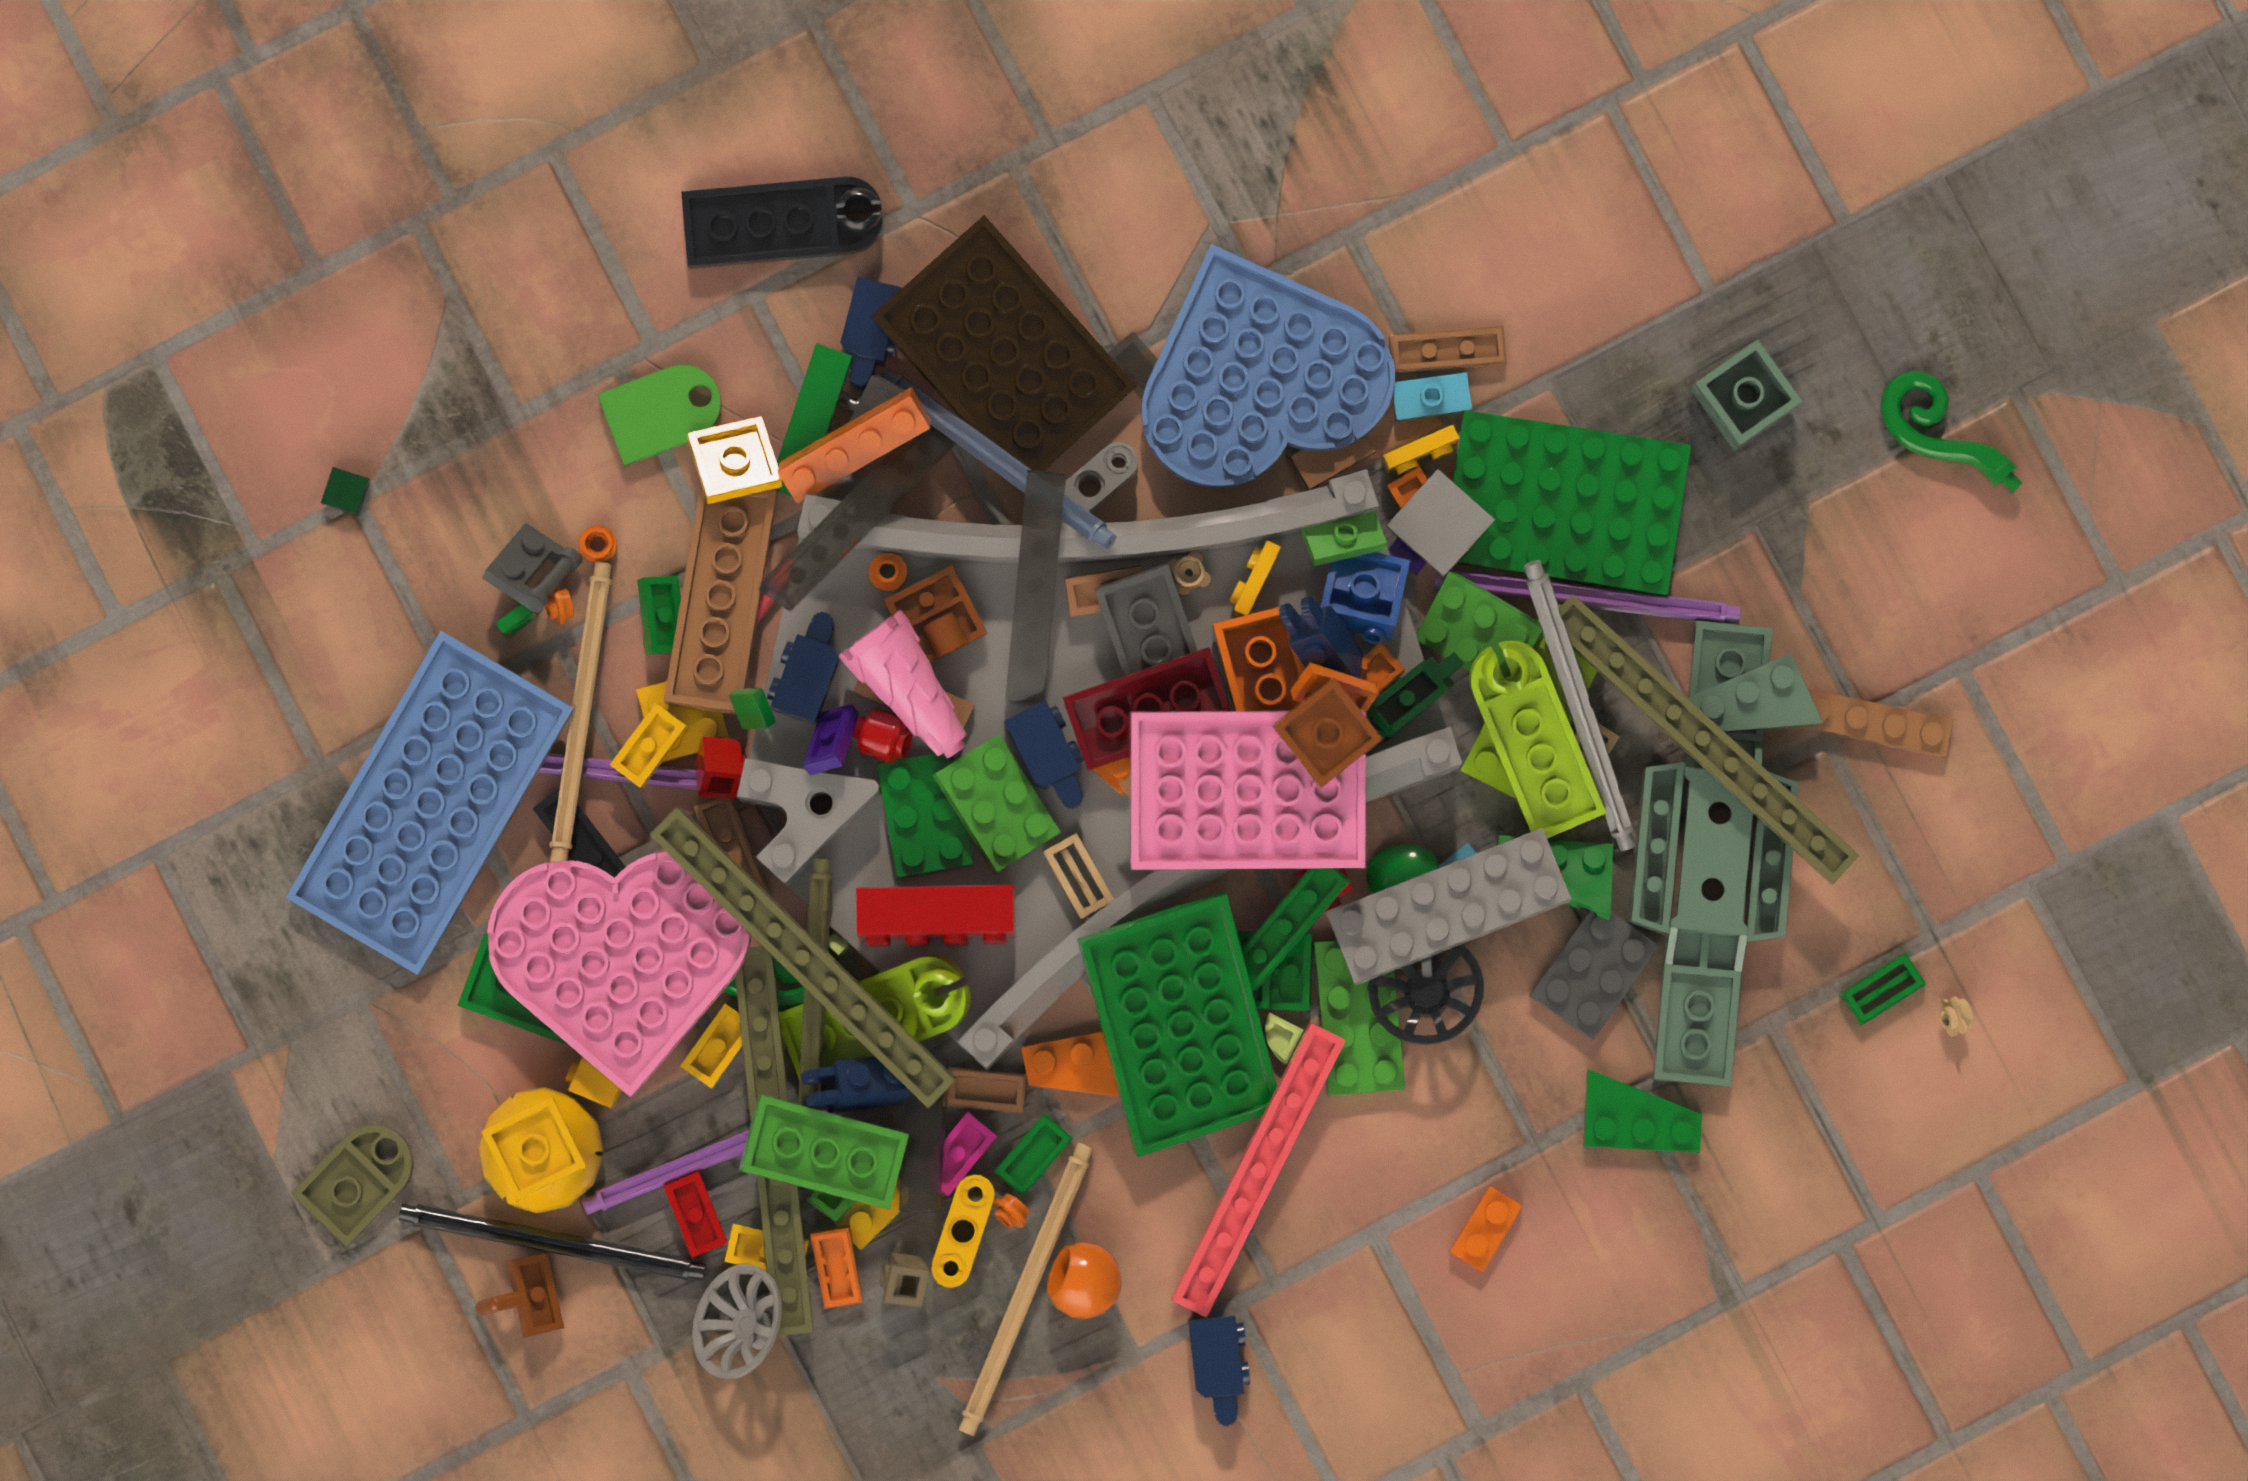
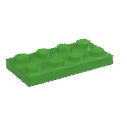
(1370, 1056)
(823, 1152)

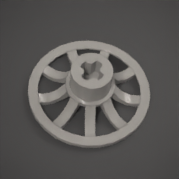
(747, 1325)

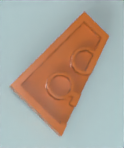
(1071, 1065)

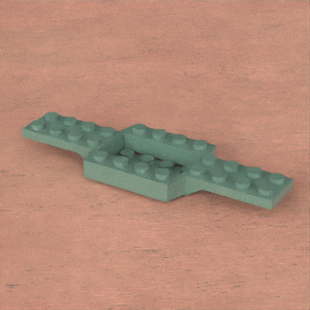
(1707, 936)

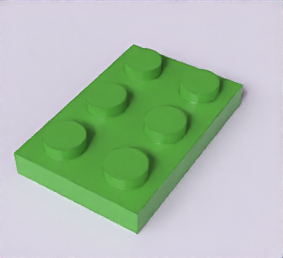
(1472, 619)
(996, 803)

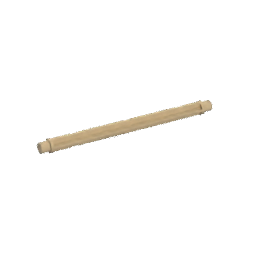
(580, 717)
(1026, 1289)

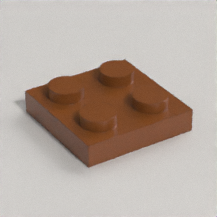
(1327, 732)

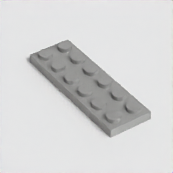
(1449, 906)

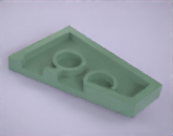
(1760, 699)

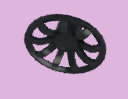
(1428, 997)

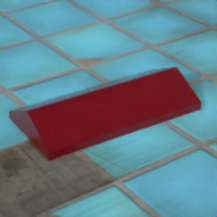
(1103, 711)

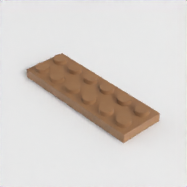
(720, 601)

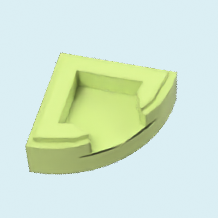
(837, 943)
(1281, 1037)

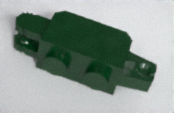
(1412, 695)

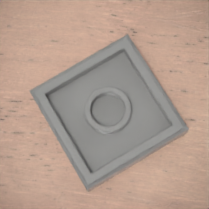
(1440, 523)

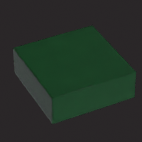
(345, 491)

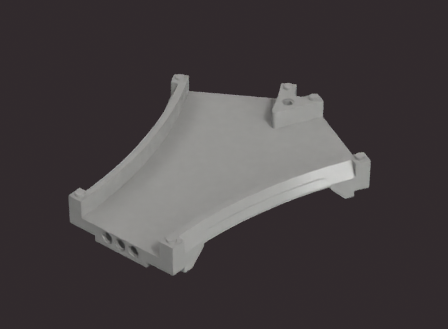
(1024, 978)

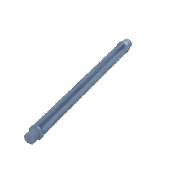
(1001, 461)

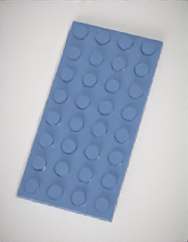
(430, 803)

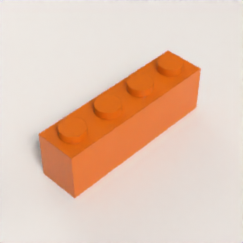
(854, 445)

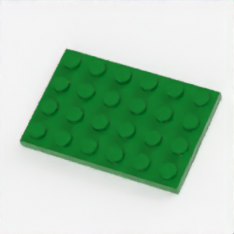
(1575, 499)
(1179, 1023)

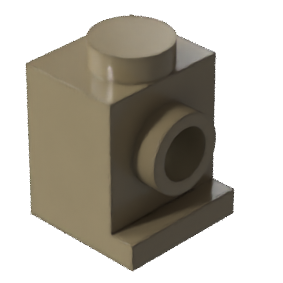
(904, 1280)

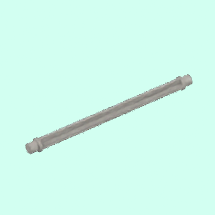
(1579, 705)

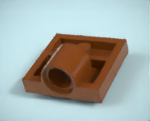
(939, 613)

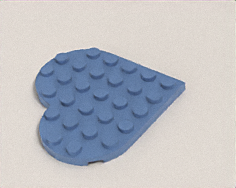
(1261, 370)

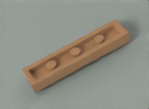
(1882, 724)

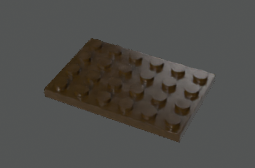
(1003, 348)

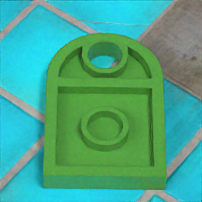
(657, 411)

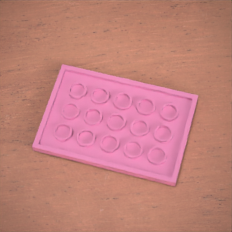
(1236, 797)

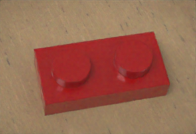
(695, 1214)

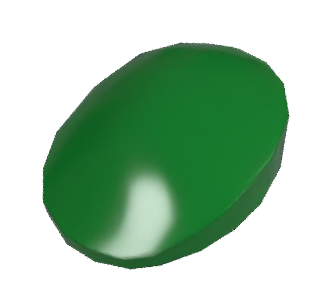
(1398, 865)

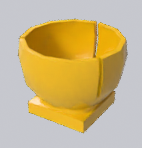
(540, 1150)

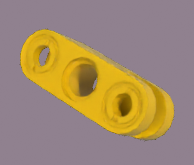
(948, 1247)

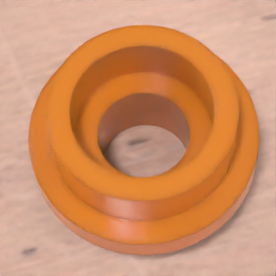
(593, 533)
(892, 583)
(560, 606)
(1011, 1211)

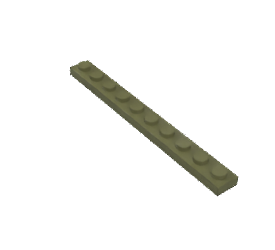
(1706, 742)
(803, 956)
(777, 1199)

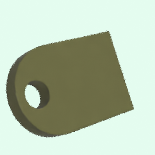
(355, 1183)

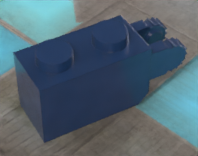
(861, 334)
(1321, 637)
(807, 672)
(1046, 751)
(855, 1085)
(1218, 1363)

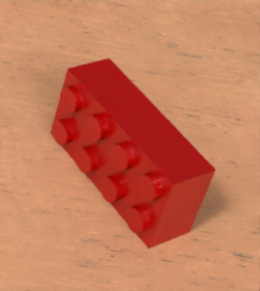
(936, 913)

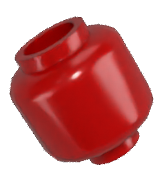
(882, 736)

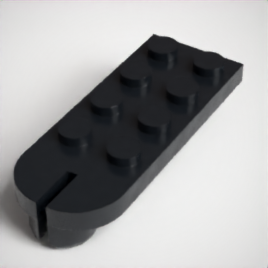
(779, 221)

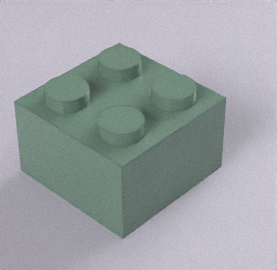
(1746, 395)

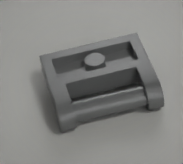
(523, 559)

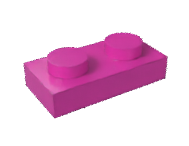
(963, 1150)

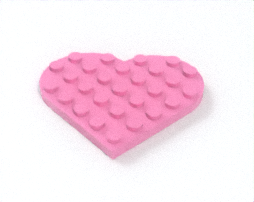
(615, 960)

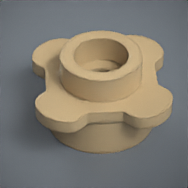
(1194, 563)
(1955, 1015)

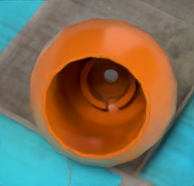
(1084, 1280)

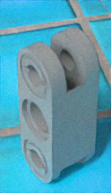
(1101, 470)

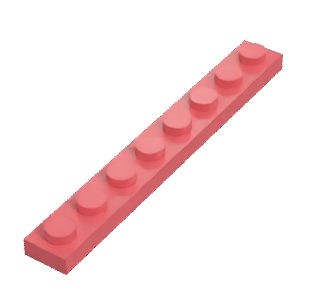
(1258, 1169)

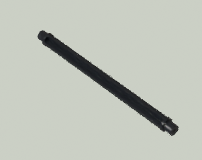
(552, 1242)

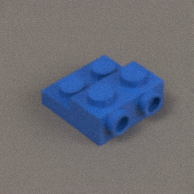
(1367, 593)

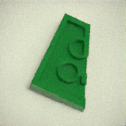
(1585, 871)
(1636, 1120)

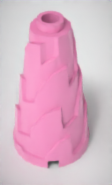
(904, 679)

